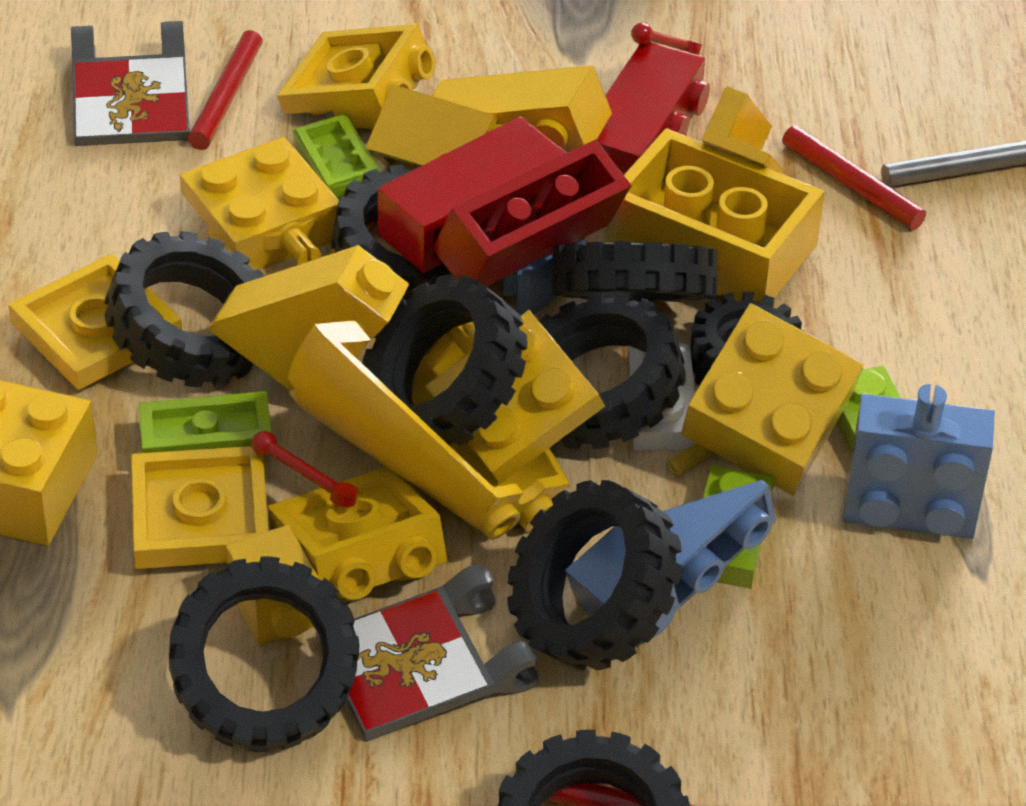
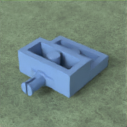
(919, 464)

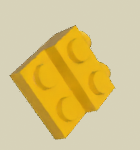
(355, 71)
(376, 541)

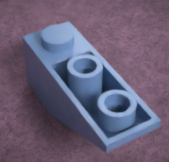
(710, 537)

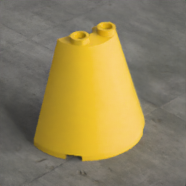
(366, 413)

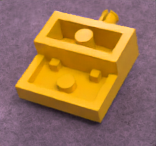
(264, 204)
(546, 406)

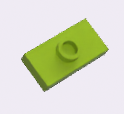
(334, 152)

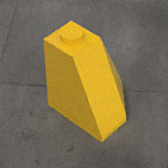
(276, 312)

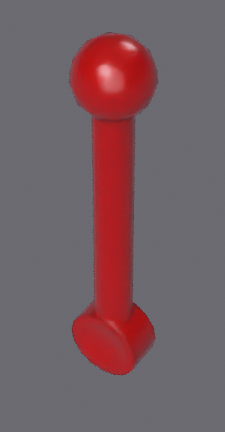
(643, 33)
(342, 493)

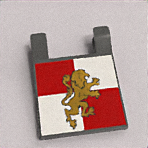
(129, 95)
(422, 661)

